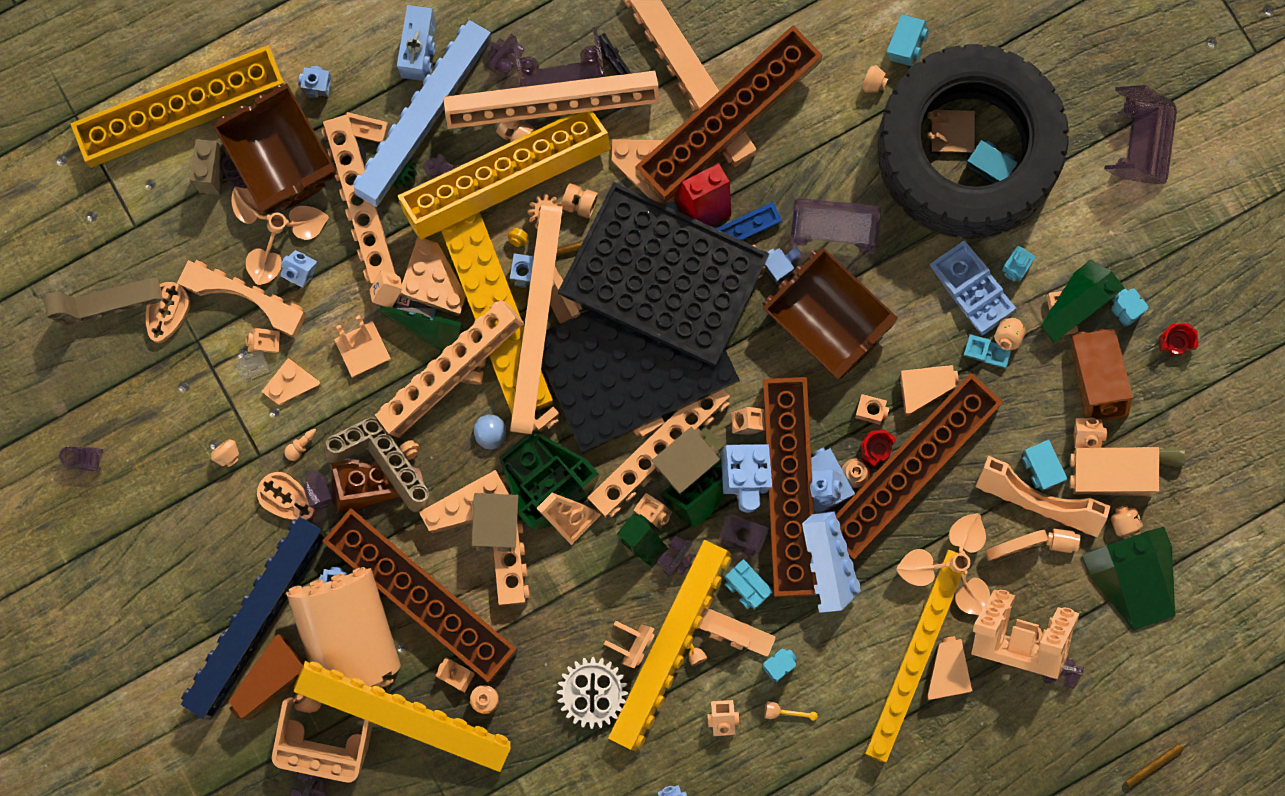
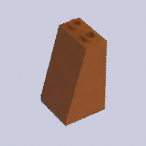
(1101, 374)
(268, 679)

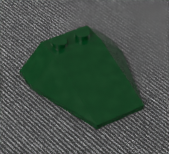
(543, 467)
(1136, 576)

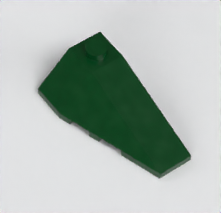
(1084, 294)
(436, 332)
(699, 499)

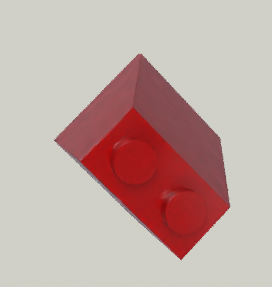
(705, 196)

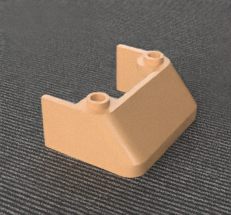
(314, 758)

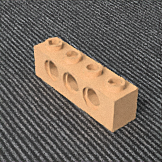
(506, 595)

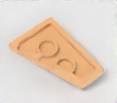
(568, 516)

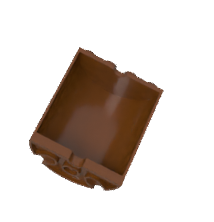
(276, 150)
(830, 313)

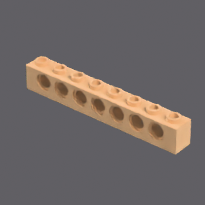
(342, 127)
(459, 368)
(609, 507)

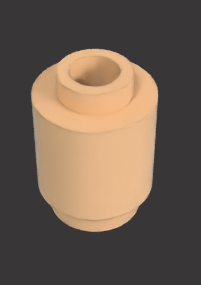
(1063, 540)

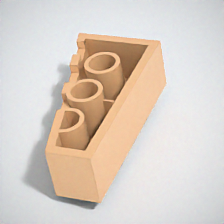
(458, 507)

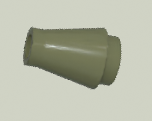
(1172, 456)

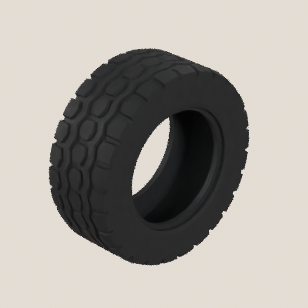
(990, 77)

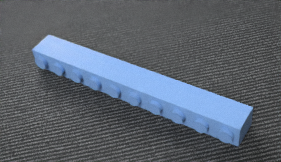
(422, 113)

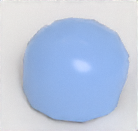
(490, 431)

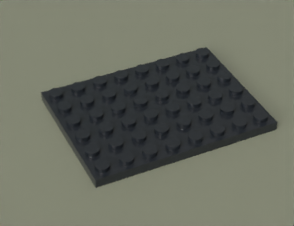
(663, 274)
(622, 379)

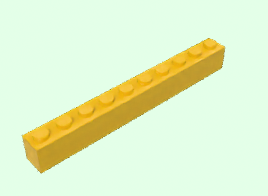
(670, 646)
(914, 662)
(402, 716)

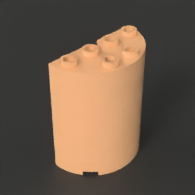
(345, 626)

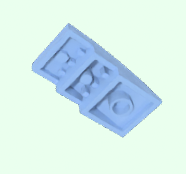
(973, 287)

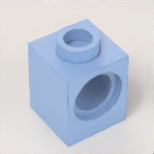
(518, 262)

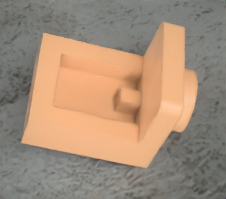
(548, 420)
(455, 674)

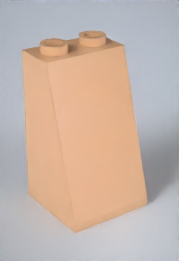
(1115, 471)

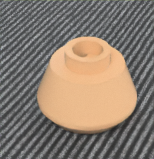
(875, 80)
(225, 453)
(856, 480)
(306, 704)

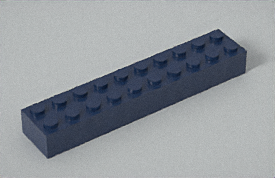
(253, 619)

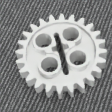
(572, 692)

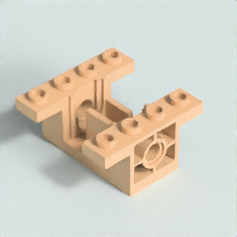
(1020, 648)

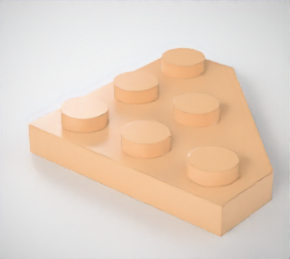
(628, 154)
(431, 279)

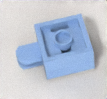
(746, 473)

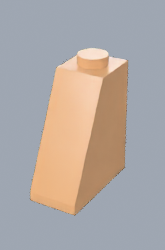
(925, 386)
(949, 671)

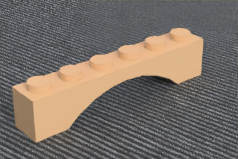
(203, 281)
(1082, 514)

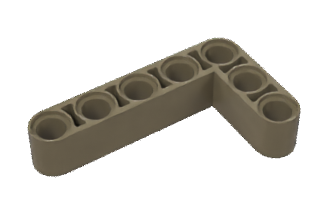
(73, 310)
(383, 457)

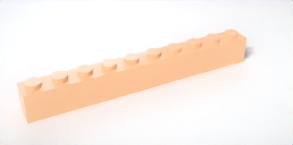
(685, 66)
(551, 99)

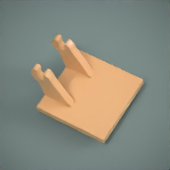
(952, 131)
(361, 348)
(643, 637)

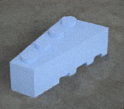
(830, 562)

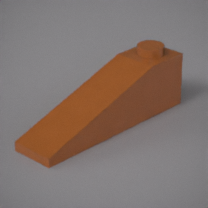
(361, 484)

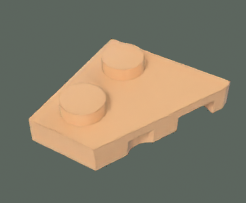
(289, 383)

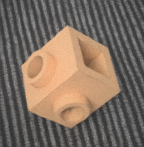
(1089, 433)
(725, 722)

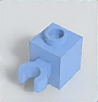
(779, 265)

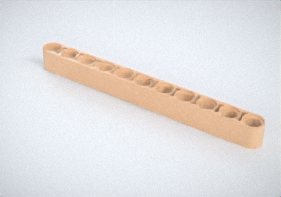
(536, 319)

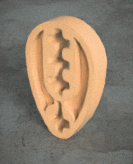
(178, 311)
(275, 505)
(1016, 545)

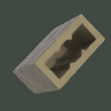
(206, 167)
(686, 459)
(494, 521)

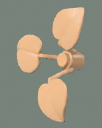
(306, 225)
(968, 535)

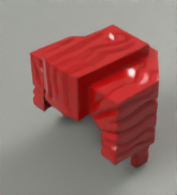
(1178, 339)
(877, 447)

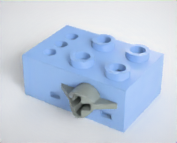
(417, 43)

